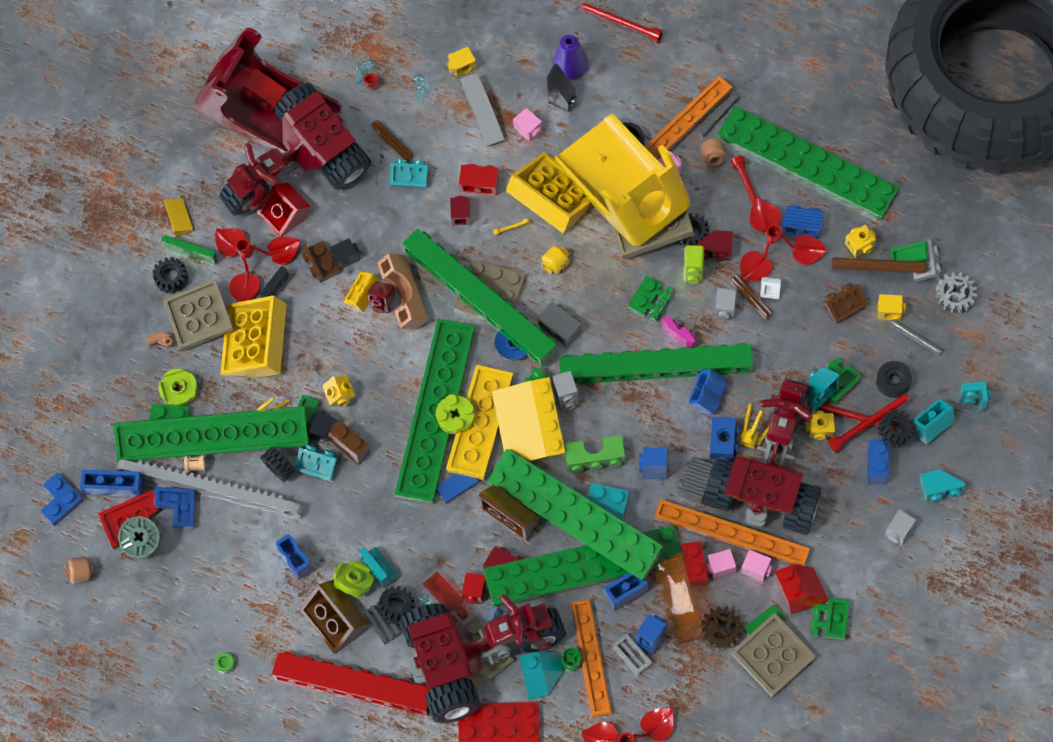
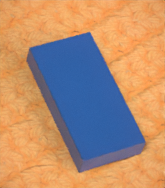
(455, 486)

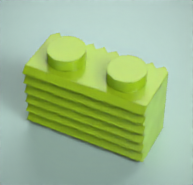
(693, 264)

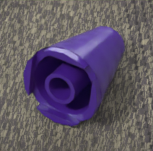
(571, 57)

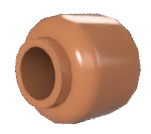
(713, 152)
(78, 570)

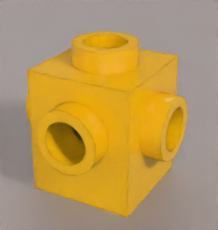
(860, 241)
(338, 391)
(820, 426)

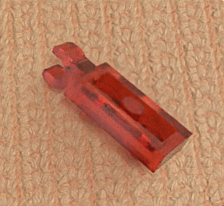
(445, 594)

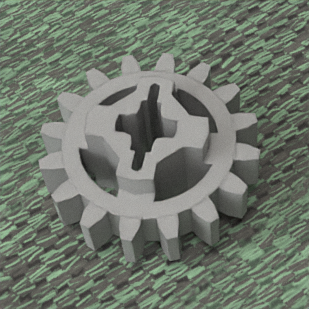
(953, 299)

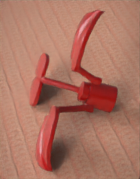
(767, 216)
(234, 240)
(656, 723)

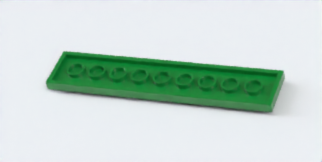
(808, 162)
(211, 433)
(426, 439)
(576, 514)
(565, 570)

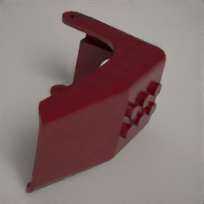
(225, 102)

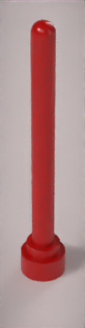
(654, 34)
(739, 164)
(848, 414)
(837, 442)

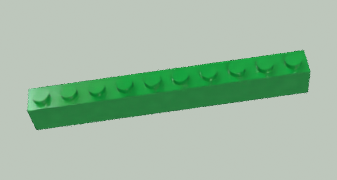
(479, 297)
(657, 364)

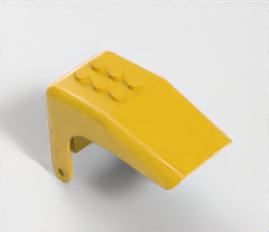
(626, 180)

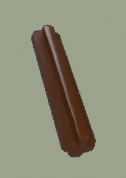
(392, 140)
(751, 296)

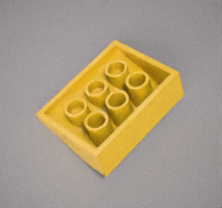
(549, 192)
(257, 338)
(529, 420)

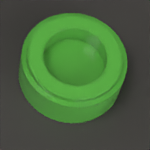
(224, 663)

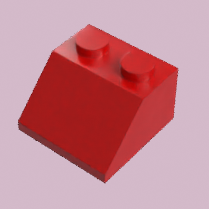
(283, 208)
(800, 587)

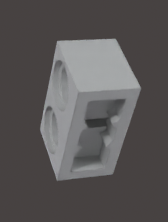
(565, 391)

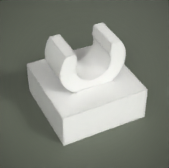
(770, 288)

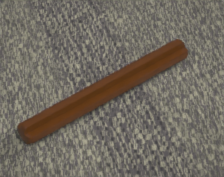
(878, 265)

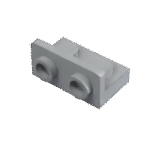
(933, 266)

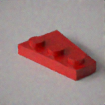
(114, 517)

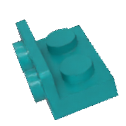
(408, 174)
(975, 392)
(316, 462)
(378, 565)

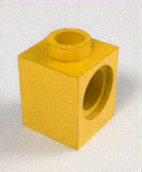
(461, 62)
(890, 307)

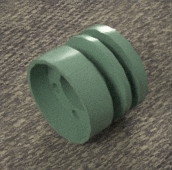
(139, 550)

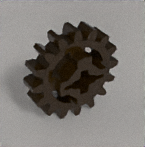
(729, 622)

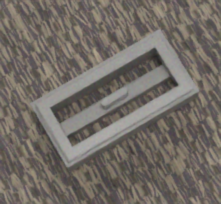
(642, 667)

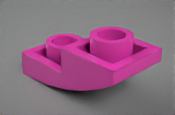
(682, 336)

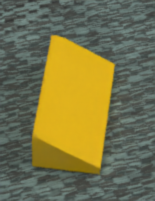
(178, 216)
(357, 296)

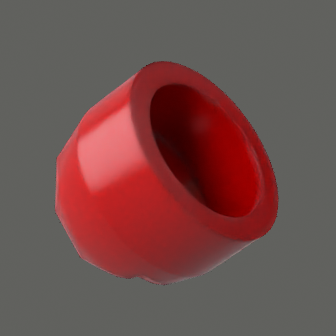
(371, 81)

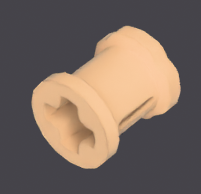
(195, 463)

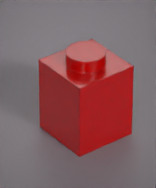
(473, 588)

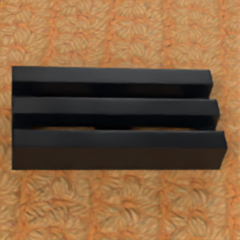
(275, 283)

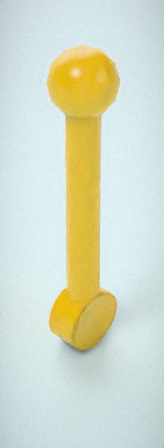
(496, 231)

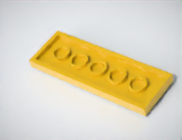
(474, 446)

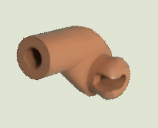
(161, 338)

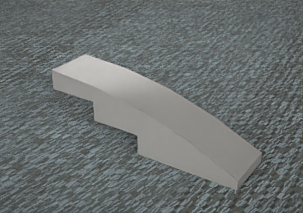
(482, 109)

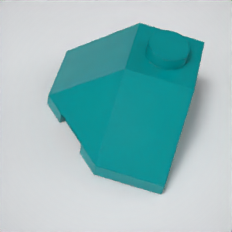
(821, 385)
(540, 673)

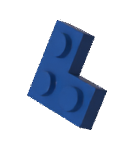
(64, 499)
(180, 501)

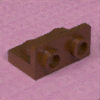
(321, 261)
(845, 302)

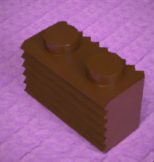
(349, 442)

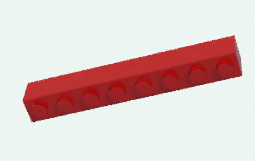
(351, 683)

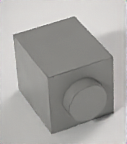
(725, 303)
(900, 527)

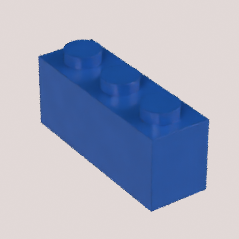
(111, 483)

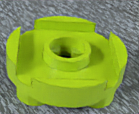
(169, 382)
(456, 424)
(357, 587)

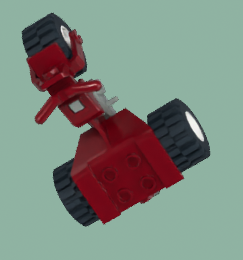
(313, 140)
(764, 482)
(450, 655)

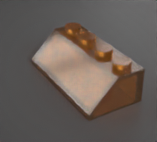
(680, 600)

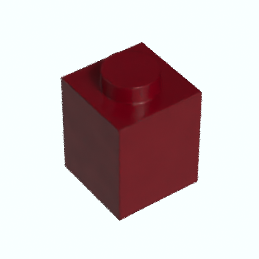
(460, 211)

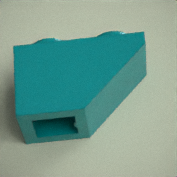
(939, 484)

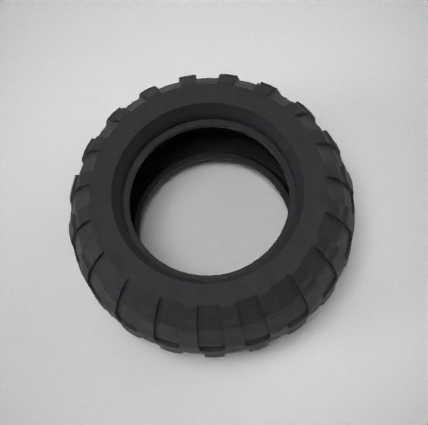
(945, 114)

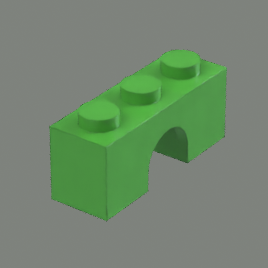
(579, 459)

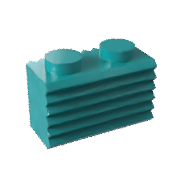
(933, 420)

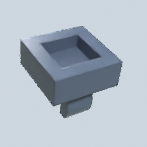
(495, 612)

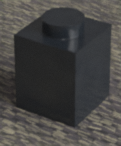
(344, 253)
(320, 425)

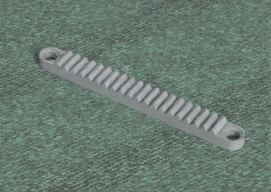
(212, 488)

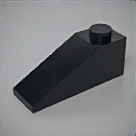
(560, 89)

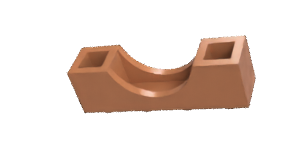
(397, 272)

